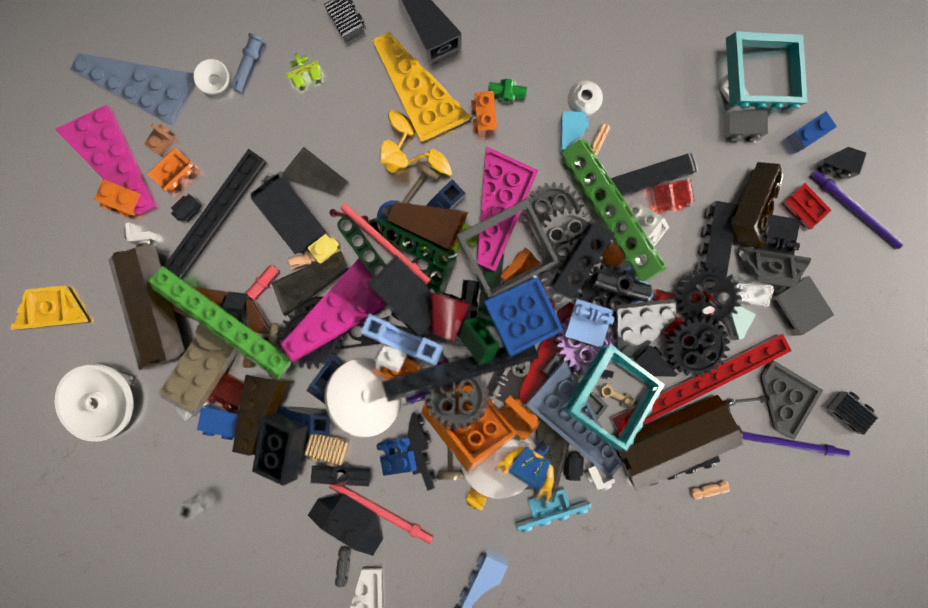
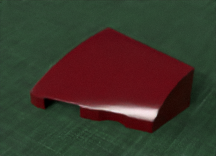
(446, 315)

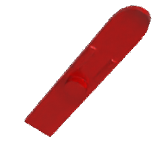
(547, 349)

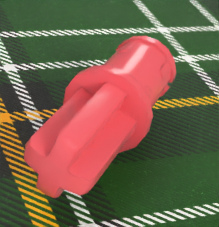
(262, 282)

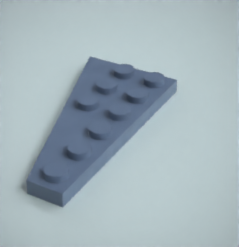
(145, 86)
(549, 404)

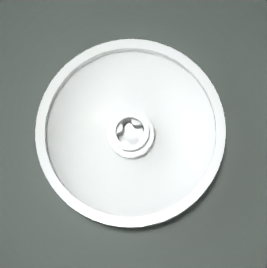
(358, 400)
(93, 402)
(490, 482)

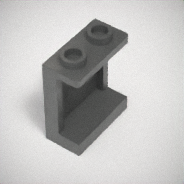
(803, 305)

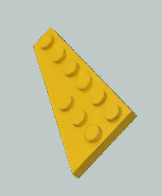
(423, 97)

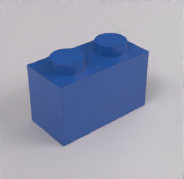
(811, 131)
(217, 421)

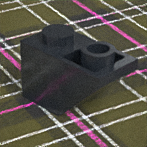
(845, 162)
(236, 306)
(653, 363)

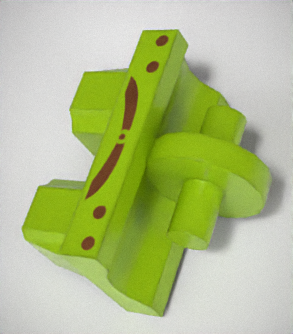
(295, 75)

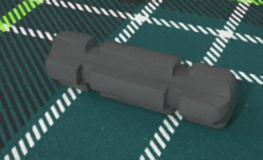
(342, 567)

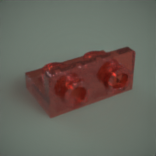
(228, 393)

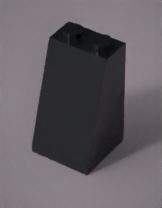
(431, 28)
(287, 213)
(404, 295)

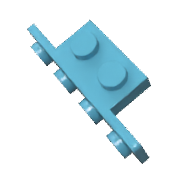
(545, 512)

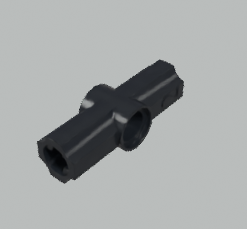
(611, 282)
(469, 294)
(327, 474)

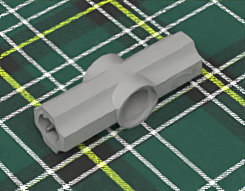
(192, 507)

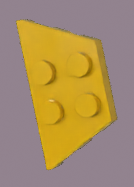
(48, 308)

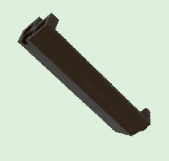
(145, 311)
(680, 442)

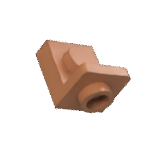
(158, 139)

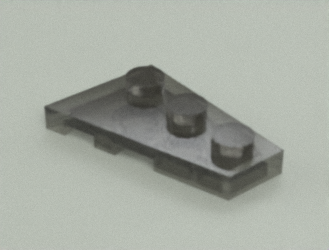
(314, 173)

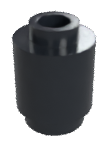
(184, 207)
(573, 466)

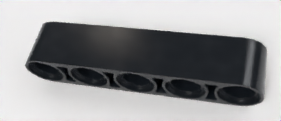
(655, 174)

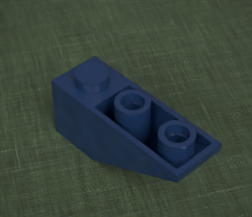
(448, 196)
(316, 419)

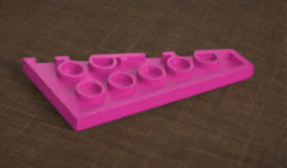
(104, 148)
(338, 311)

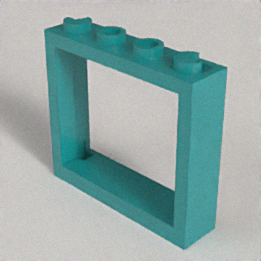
(736, 70)
(588, 382)

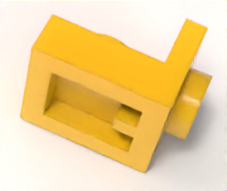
(475, 499)

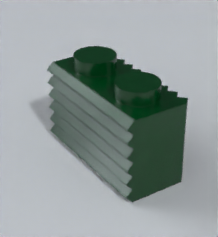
(478, 340)

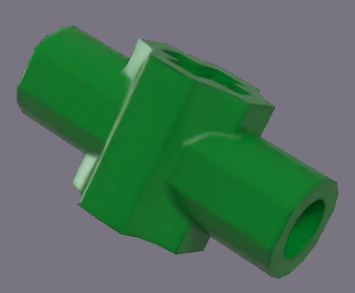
(507, 90)

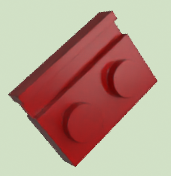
(807, 206)

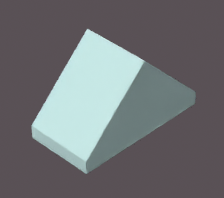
(740, 322)

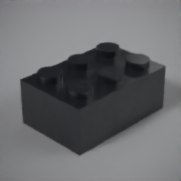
(279, 448)

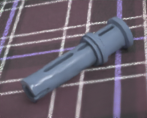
(249, 53)

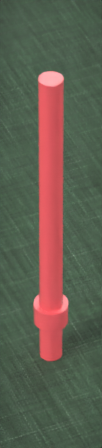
(384, 243)
(414, 531)

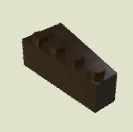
(757, 204)
(259, 398)

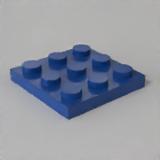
(523, 316)

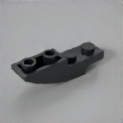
(418, 443)

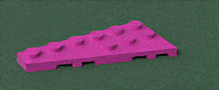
(504, 184)

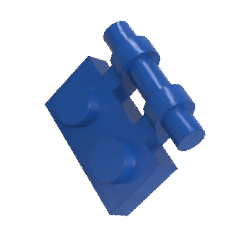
(396, 463)

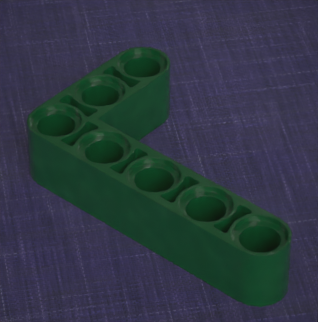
(366, 247)
(419, 250)

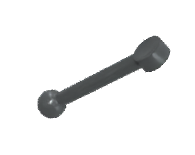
(763, 399)

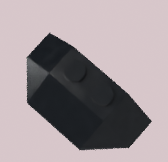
(348, 522)

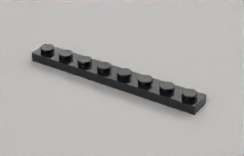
(214, 213)
(452, 373)

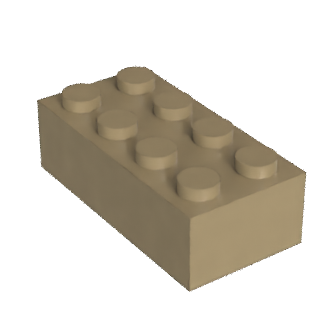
(196, 376)

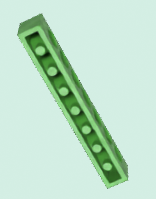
(573, 157)
(220, 323)

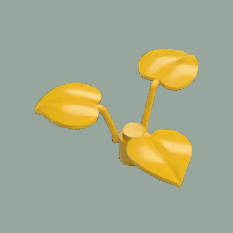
(395, 158)

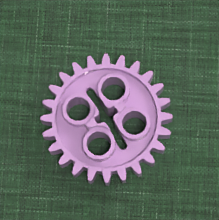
(576, 359)

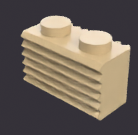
(327, 449)

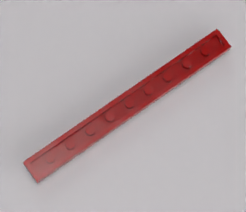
(700, 385)

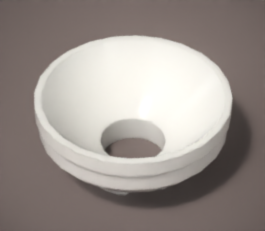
(207, 69)
(576, 101)

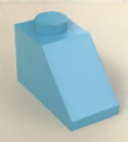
(572, 128)

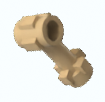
(607, 391)

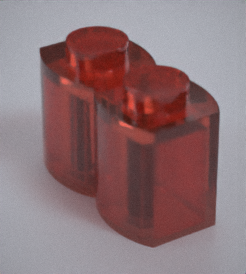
(672, 194)

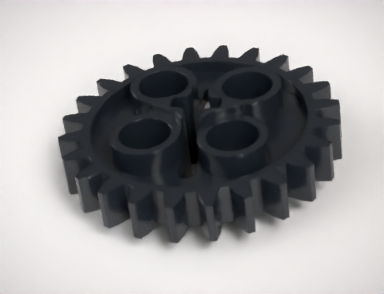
(722, 285)
(590, 293)
(697, 329)
(313, 357)

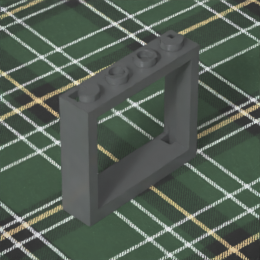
(529, 274)

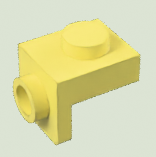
(324, 248)

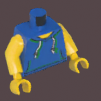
(530, 468)

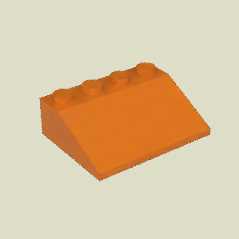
(476, 442)

